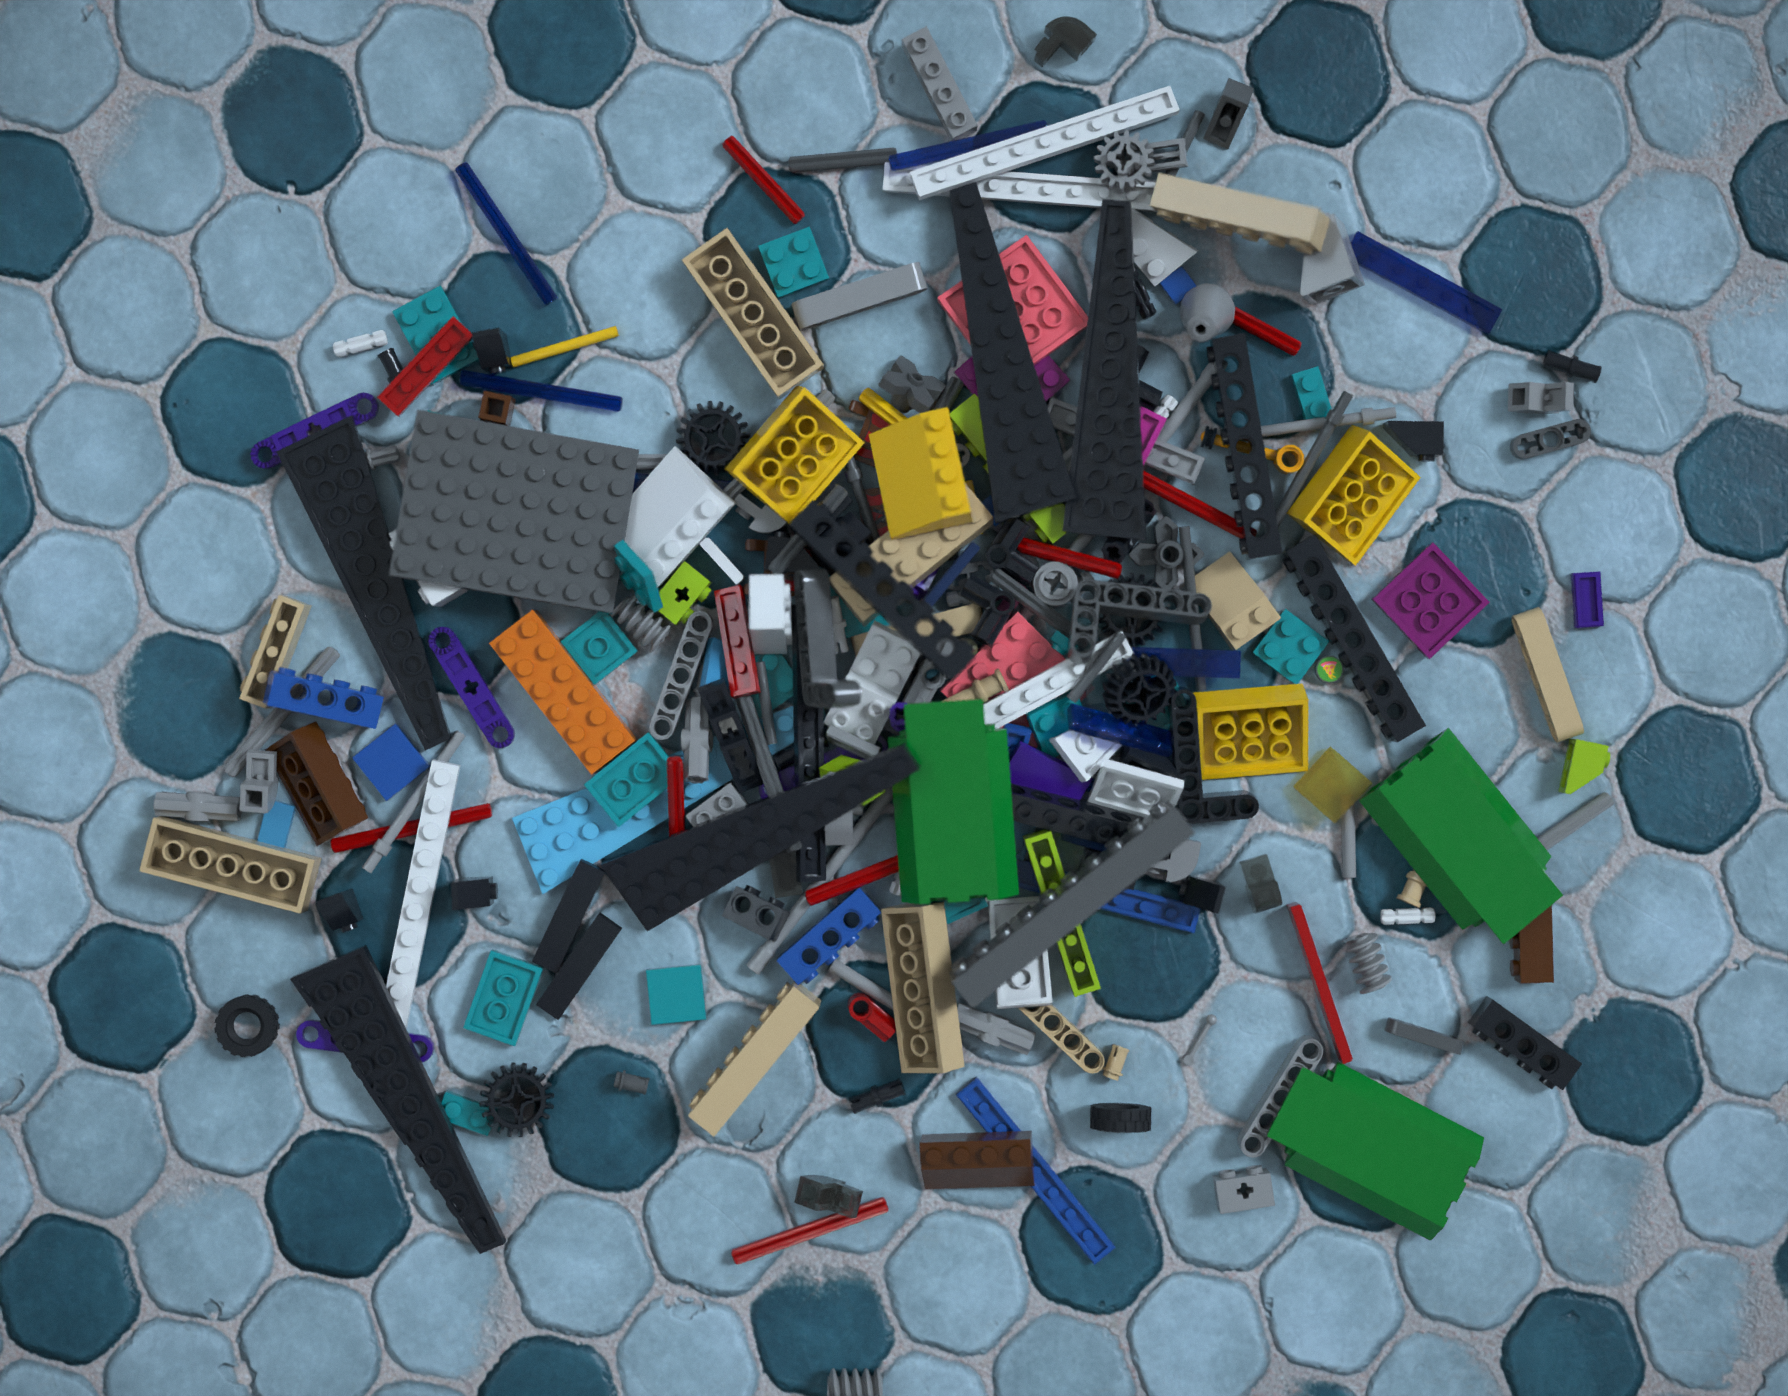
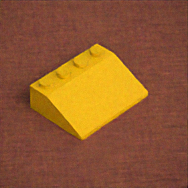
(794, 454)
(920, 474)
(1354, 494)
(1253, 731)

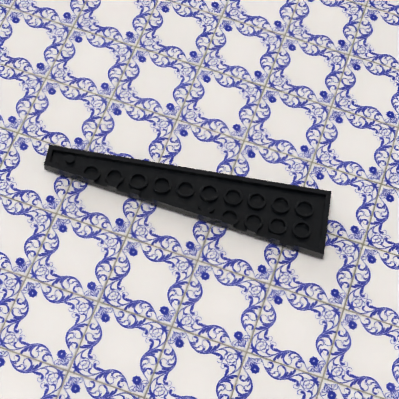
(346, 513)

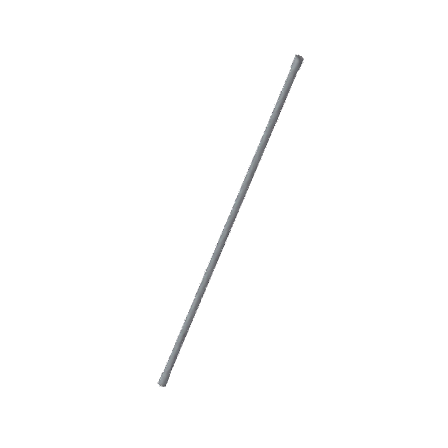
(767, 950)

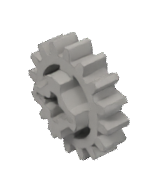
(1134, 162)

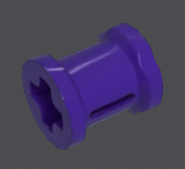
(897, 708)

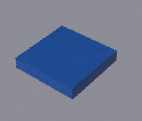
(391, 762)

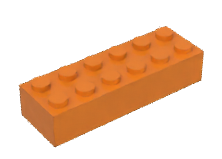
(563, 691)

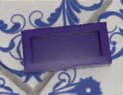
(1587, 599)

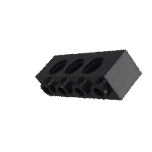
(1562, 1065)

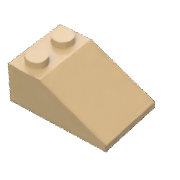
(1237, 602)

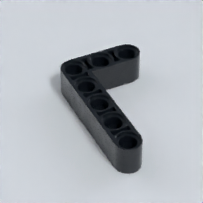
(1193, 768)

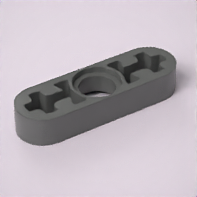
(1533, 451)
(1424, 1035)

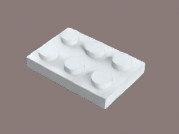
(1133, 788)

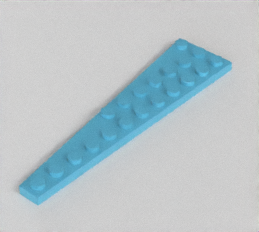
(579, 827)

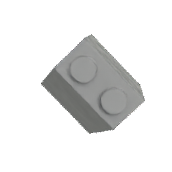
(1333, 269)

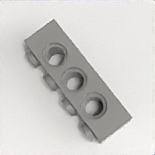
(939, 84)

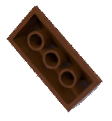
(317, 783)
(977, 1160)

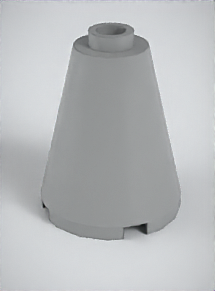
(1207, 311)

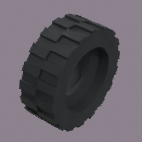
(225, 1025)
(1120, 1117)

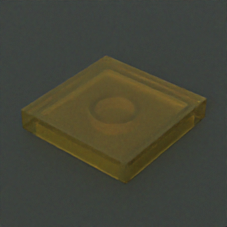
(1332, 785)

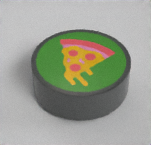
(1329, 669)

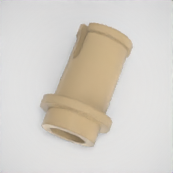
(1115, 1062)

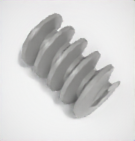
(642, 622)
(1368, 961)
(855, 1384)

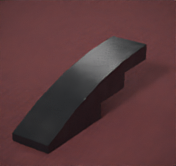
(731, 735)
(569, 916)
(579, 966)

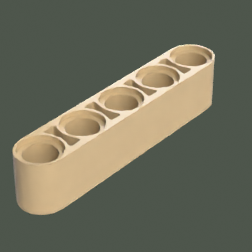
(961, 619)
(1547, 674)
(1059, 1032)

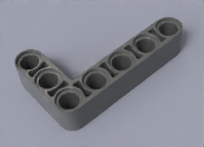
(1128, 608)
(817, 645)

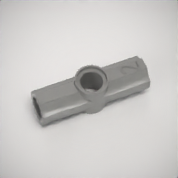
(924, 688)
(696, 742)
(197, 806)
(995, 1029)

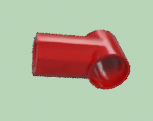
(873, 1018)

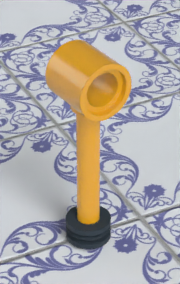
(1210, 438)

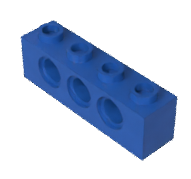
(364, 714)
(792, 958)

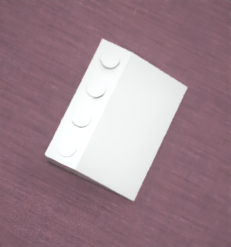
(673, 514)

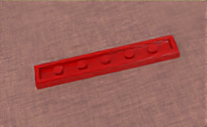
(1319, 982)

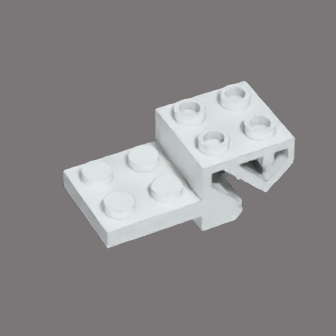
(881, 672)

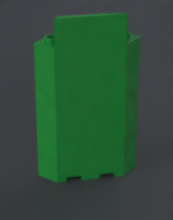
(956, 808)
(1463, 838)
(1375, 1147)

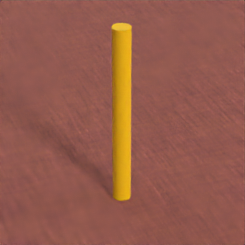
(564, 346)

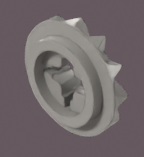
(1050, 571)

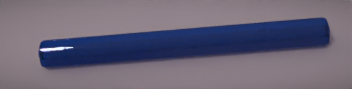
(957, 147)
(506, 233)
(541, 390)

